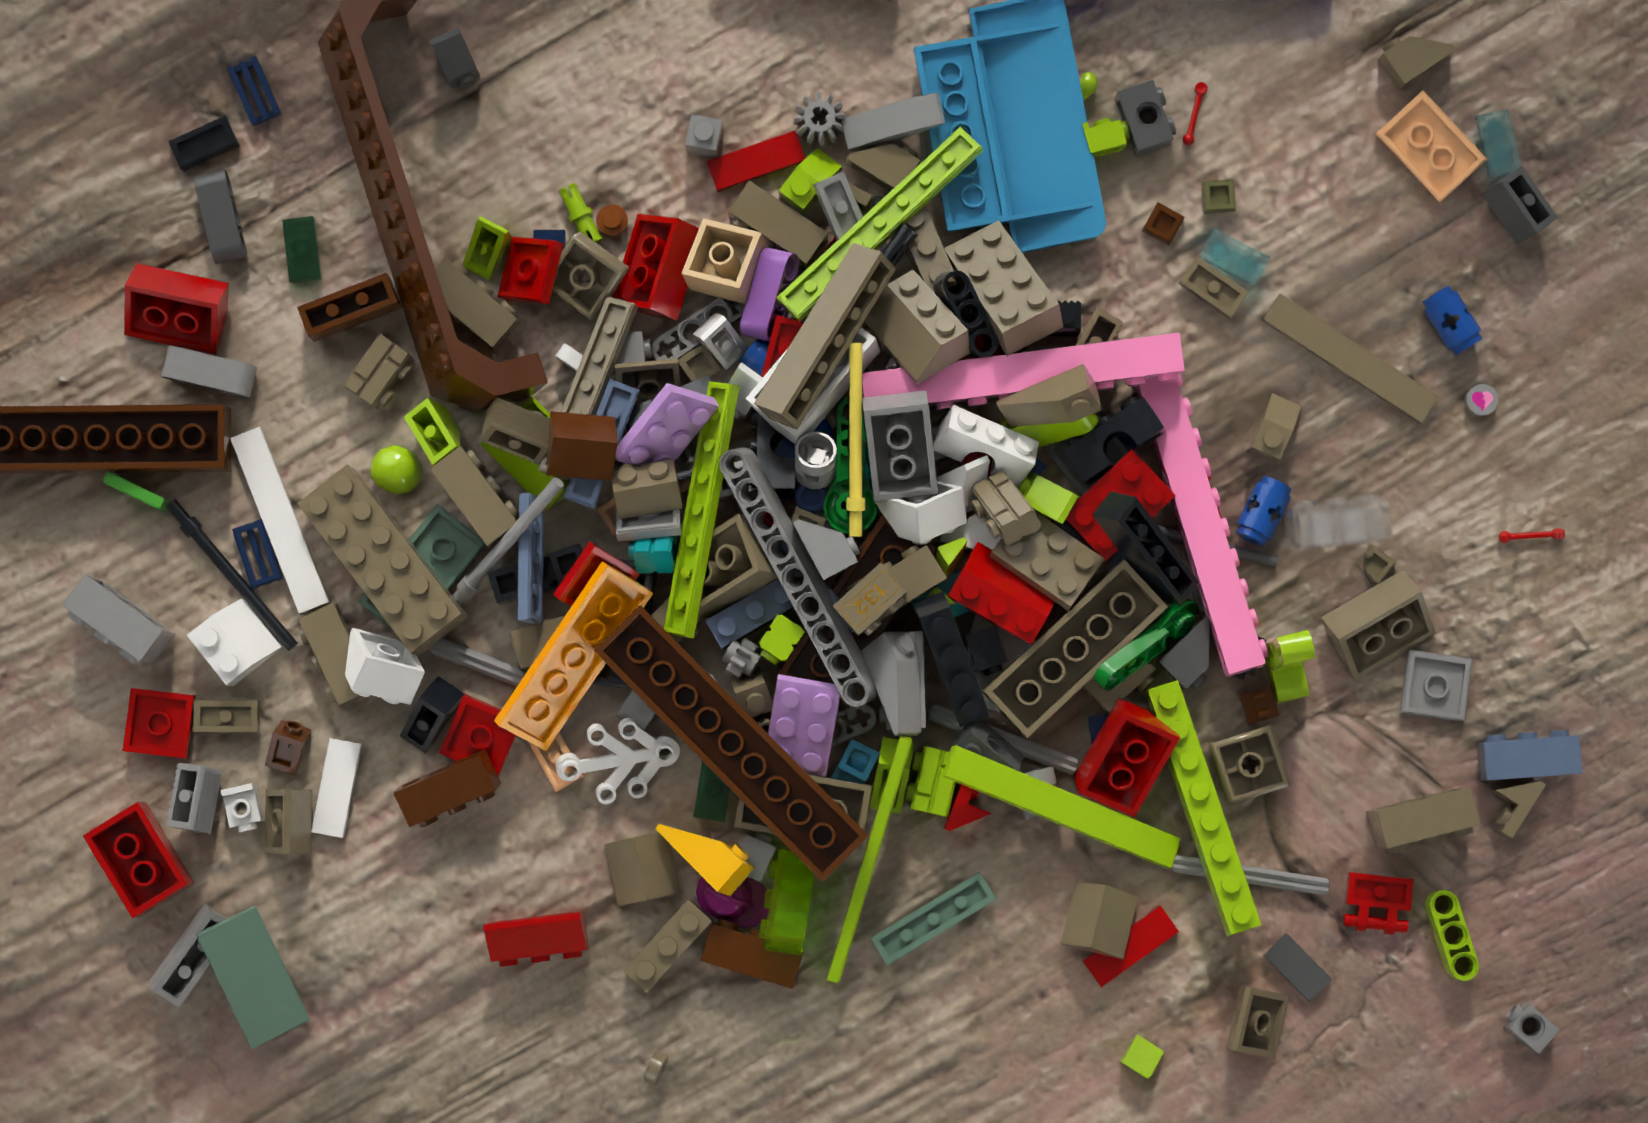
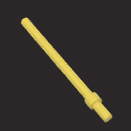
(855, 502)

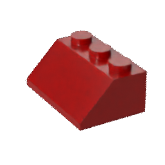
(655, 265)
(175, 308)
(1000, 596)
(1125, 758)
(537, 938)

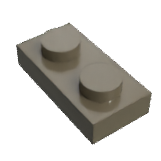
(1213, 287)
(226, 715)

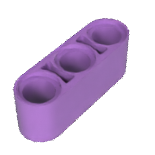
(772, 275)

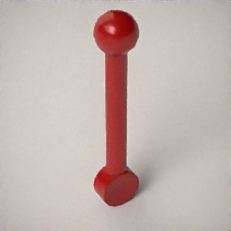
(1200, 89)
(1505, 536)

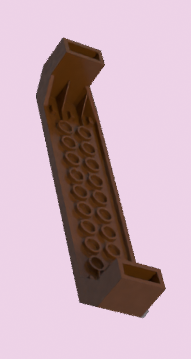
(449, 366)

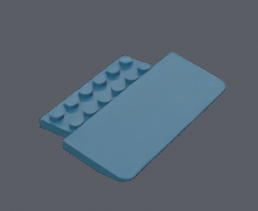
(1025, 107)

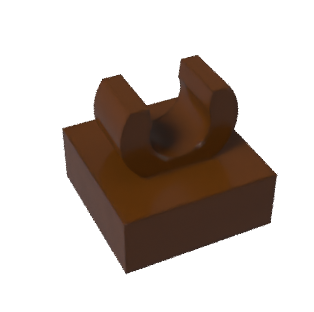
(1258, 705)

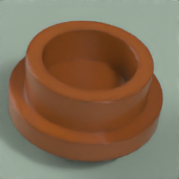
(612, 220)

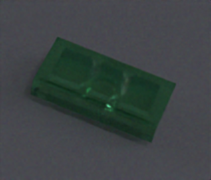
(302, 249)
(711, 796)

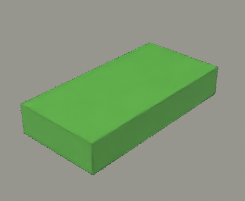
(136, 491)

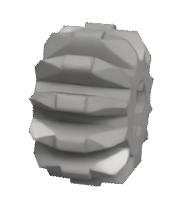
(806, 119)

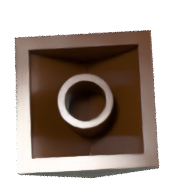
(581, 446)

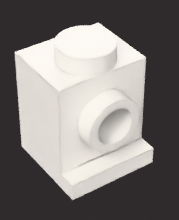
(250, 796)

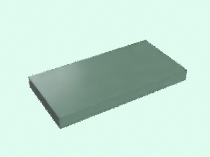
(445, 546)
(253, 976)

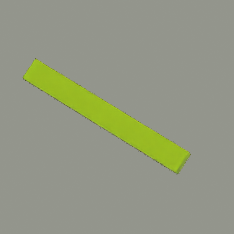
(883, 218)
(700, 513)
(1061, 807)
(869, 858)

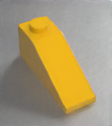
(714, 860)

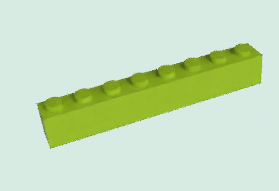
(1204, 812)

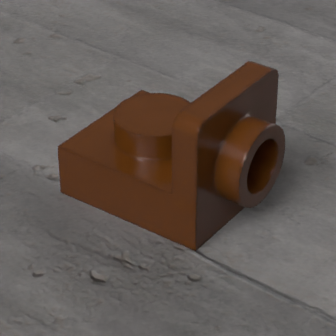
(287, 746)

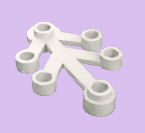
(623, 759)

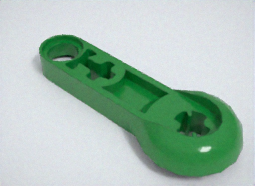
(840, 487)
(1172, 625)

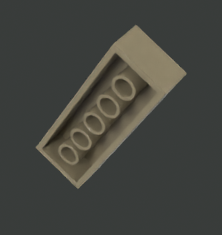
(382, 560)
(1074, 648)

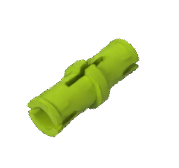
(579, 213)

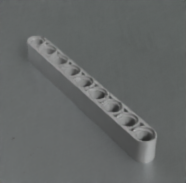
(784, 568)

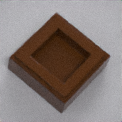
(1163, 223)

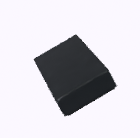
(204, 143)

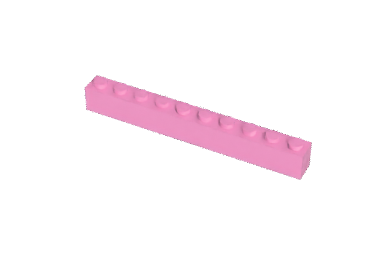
(1004, 375)
(1203, 530)

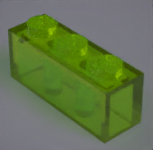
(787, 904)

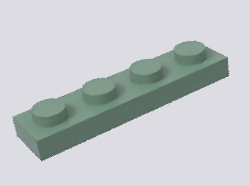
(933, 918)

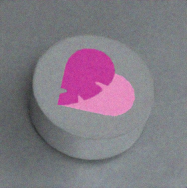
(1481, 400)

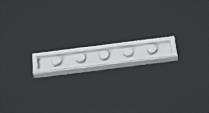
(280, 520)

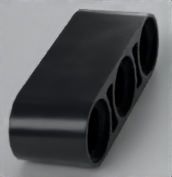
(967, 296)

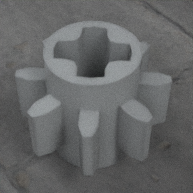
(742, 658)

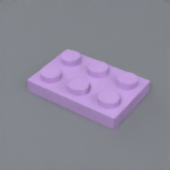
(666, 426)
(805, 721)

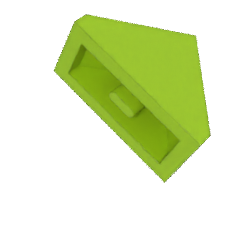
(486, 248)

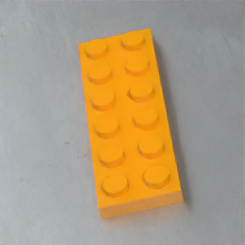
(568, 659)

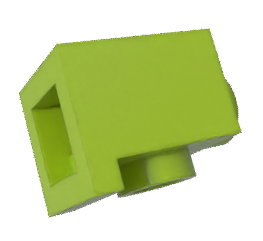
(1106, 136)

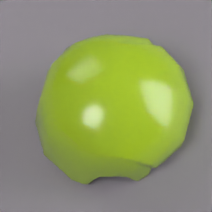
(396, 469)

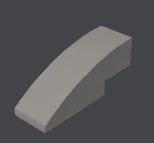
(893, 122)

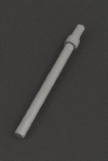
(470, 583)

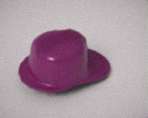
(742, 907)

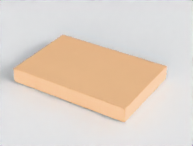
(1431, 146)

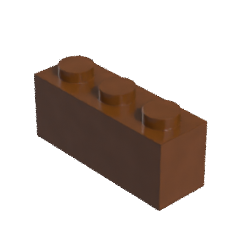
(349, 307)
(447, 789)
(746, 954)

